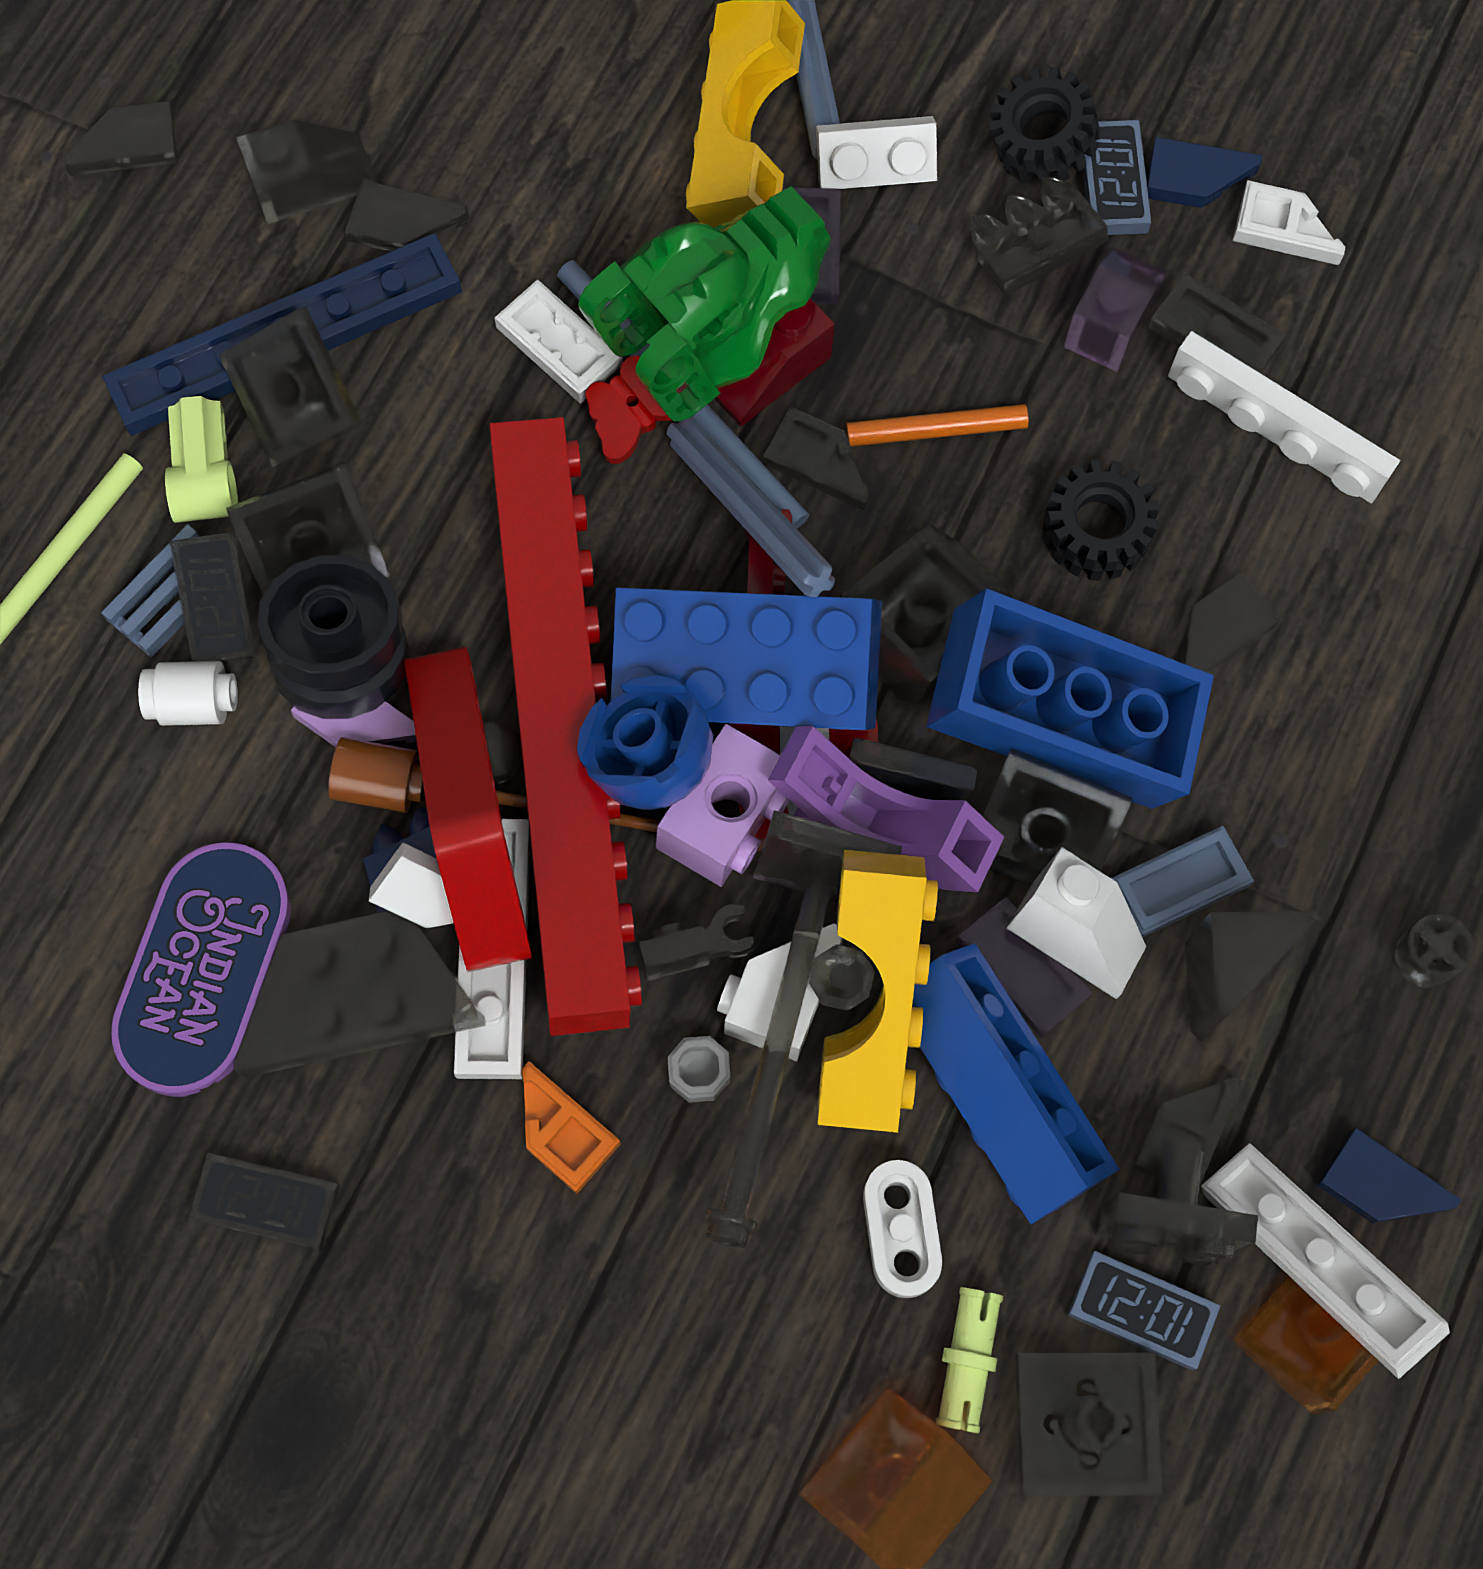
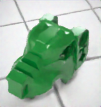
(708, 298)

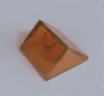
(1305, 1349)
(896, 1485)

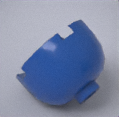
(647, 743)

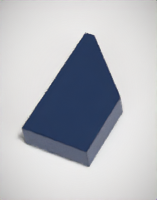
(1195, 172)
(1381, 1183)

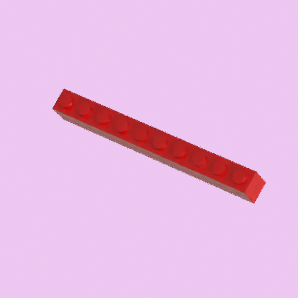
(554, 692)

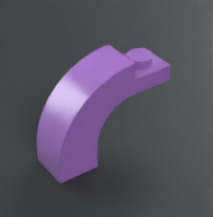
(838, 793)

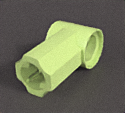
(201, 476)

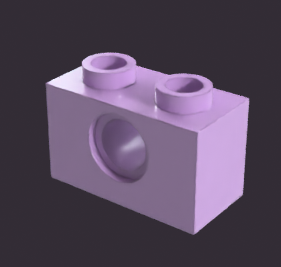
(701, 836)

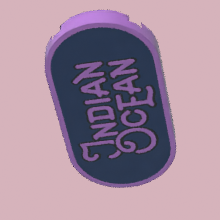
(200, 969)

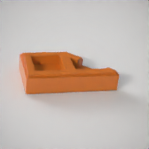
(563, 1132)

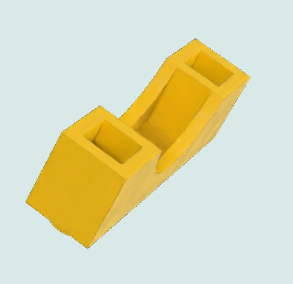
(750, 55)
(882, 914)

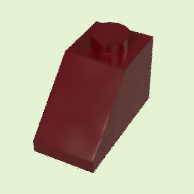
(795, 349)

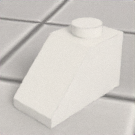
(1081, 922)
(752, 998)

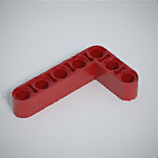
(465, 811)

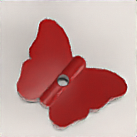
(616, 422)

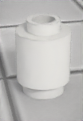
(187, 693)

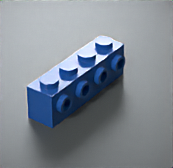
(1007, 1086)

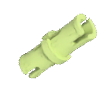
(969, 1360)

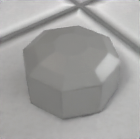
(699, 1069)

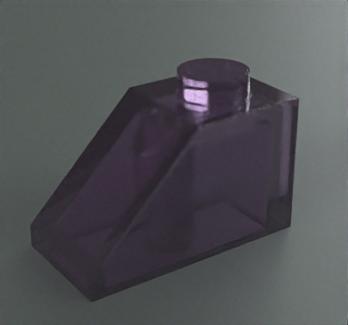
(1114, 308)

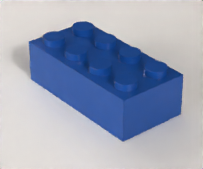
(755, 654)
(1070, 698)

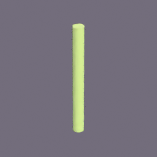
(67, 542)

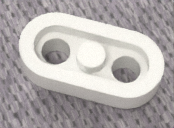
(903, 1229)

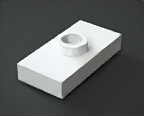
(557, 340)

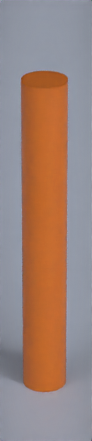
(937, 425)

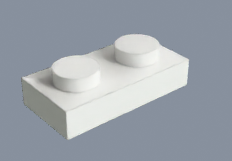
(877, 153)

